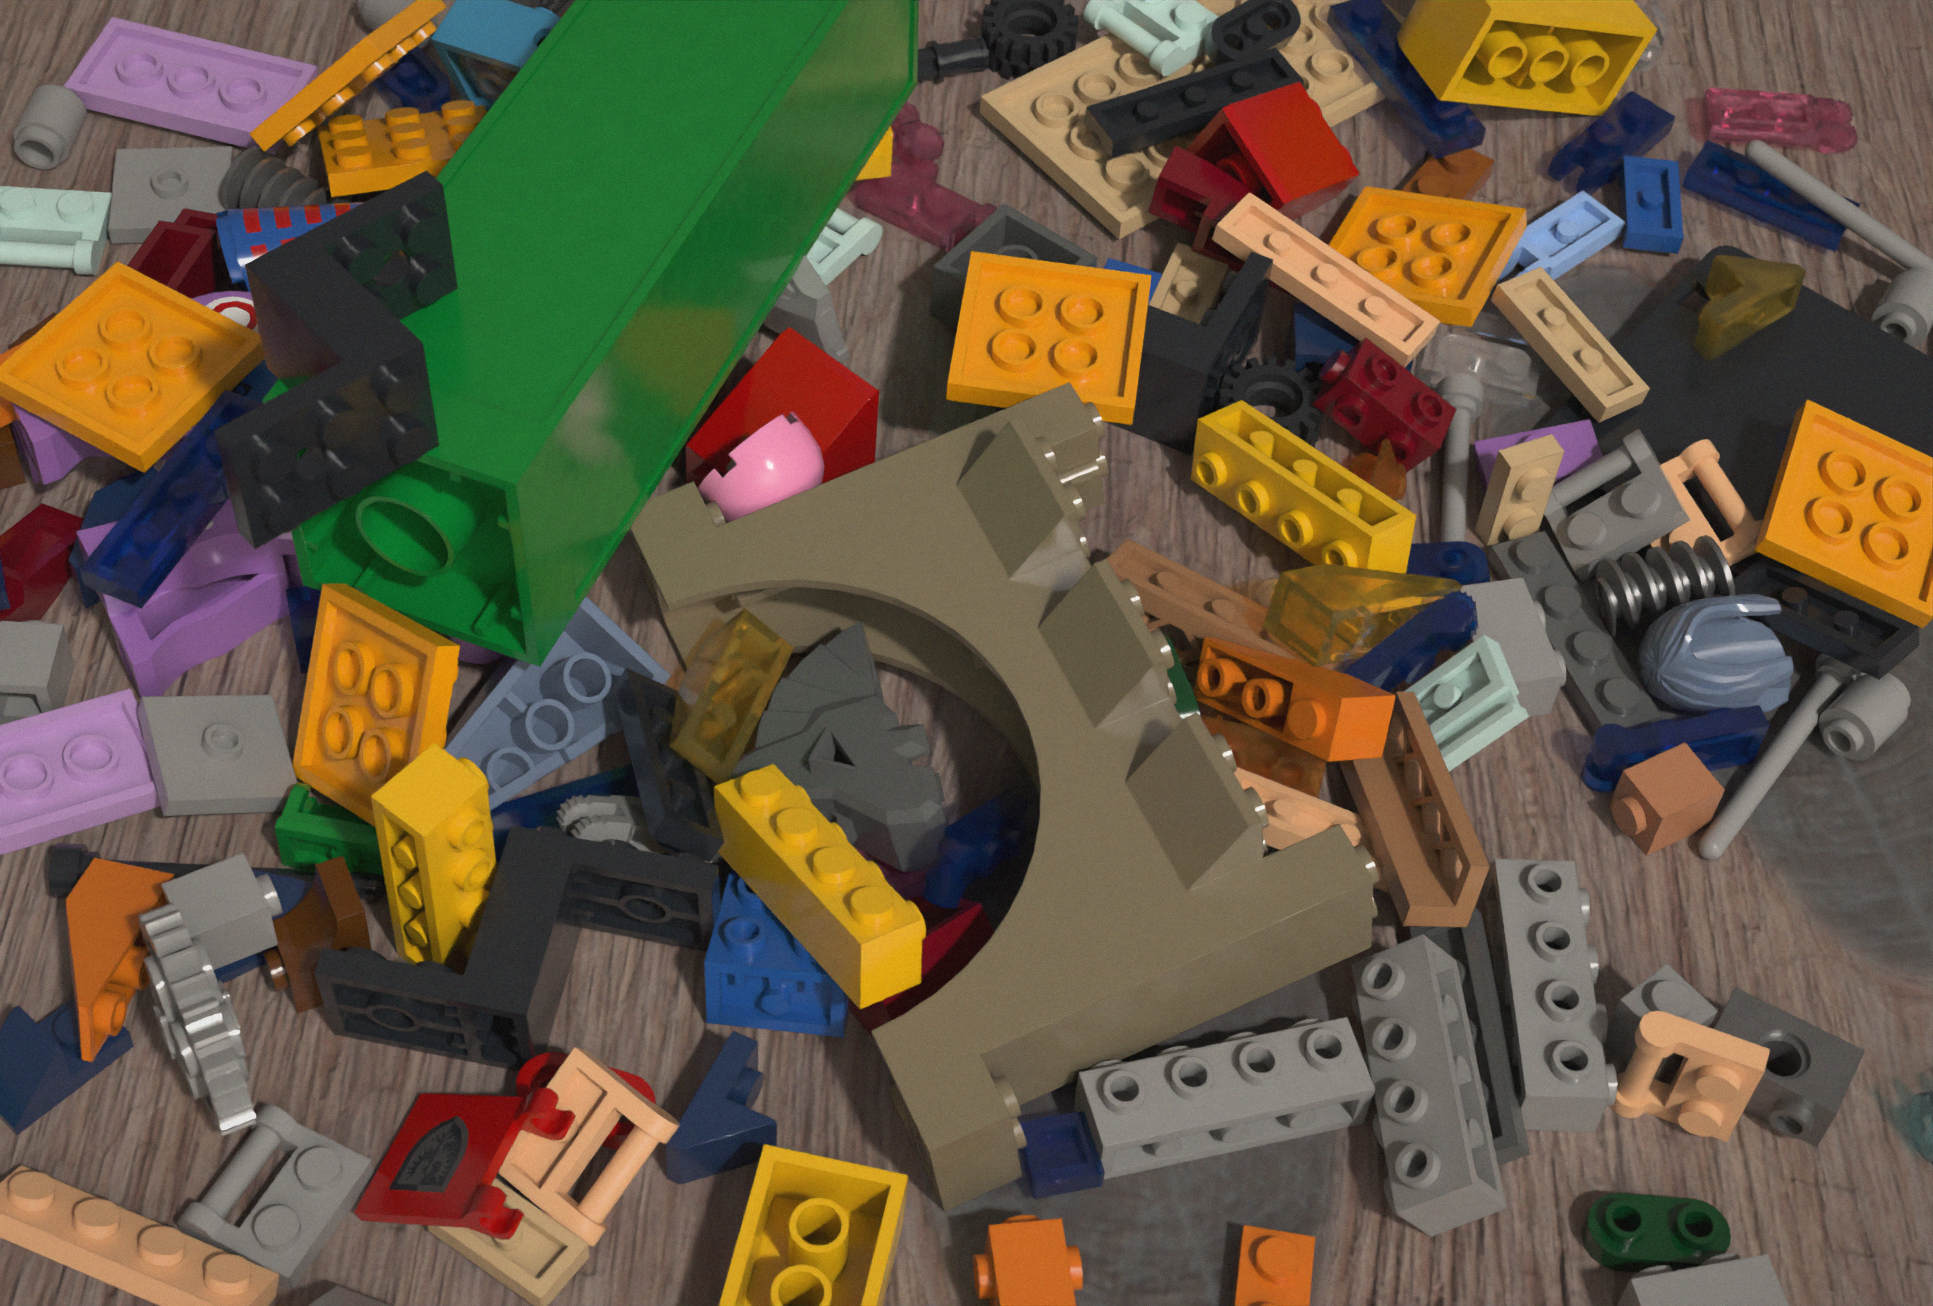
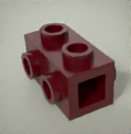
(1383, 400)

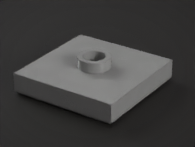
(162, 182)
(217, 754)

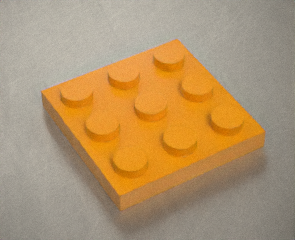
(349, 75)
(393, 149)
(1432, 248)
(1048, 325)
(130, 366)
(1854, 513)
(370, 697)

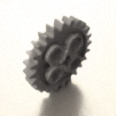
(197, 1019)

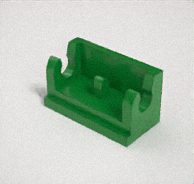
(320, 832)

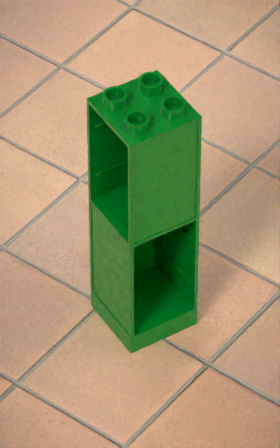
(610, 270)

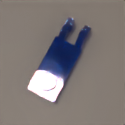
(1625, 129)
(1412, 647)

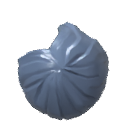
(1714, 657)

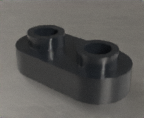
(1246, 29)

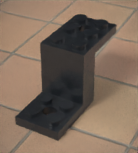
(1188, 360)
(348, 361)
(522, 949)

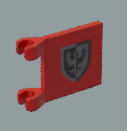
(450, 1156)

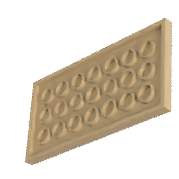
(1048, 108)

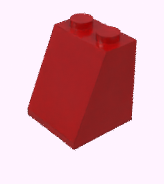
(1278, 150)
(797, 379)

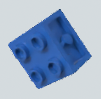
(764, 975)

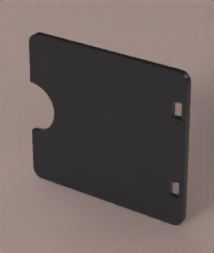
(1757, 389)

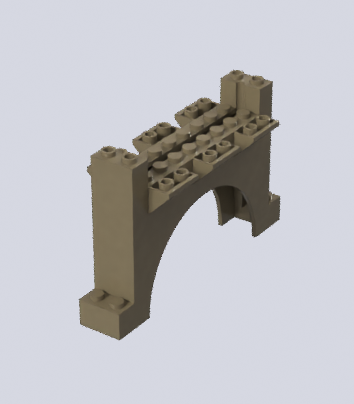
(1147, 855)

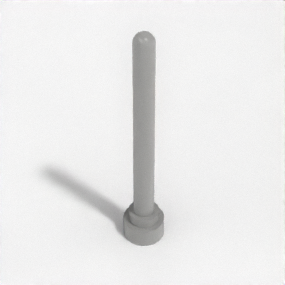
(1836, 206)
(1467, 397)
(1831, 681)

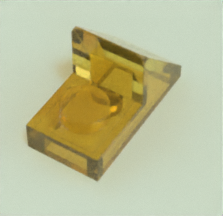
(1745, 299)

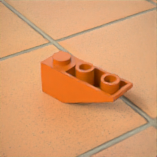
(1294, 701)
(109, 945)

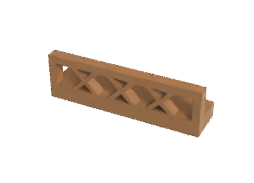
(1195, 605)
(1418, 823)

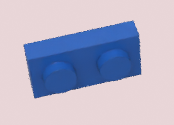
(1650, 204)

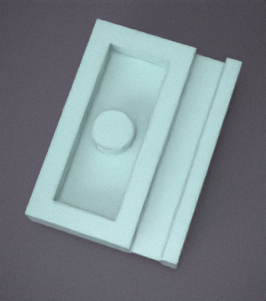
(1469, 701)

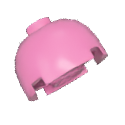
(766, 469)

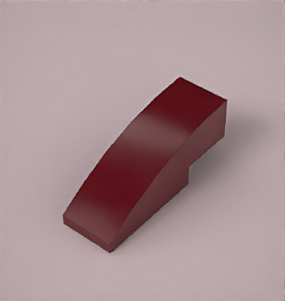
(1197, 198)
(184, 254)
(37, 561)

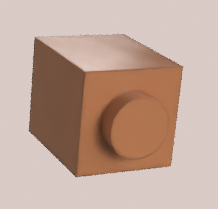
(1665, 799)

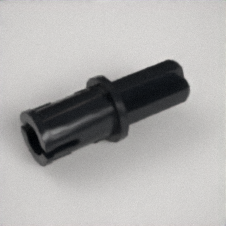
(952, 58)

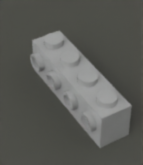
(1548, 994)
(1426, 1087)
(1225, 1096)

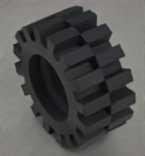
(1019, 54)
(1277, 388)

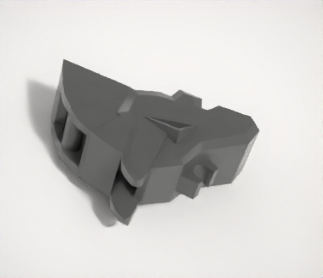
(852, 755)

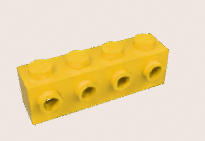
(1299, 492)
(436, 856)
(820, 886)

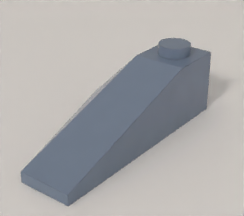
(548, 715)

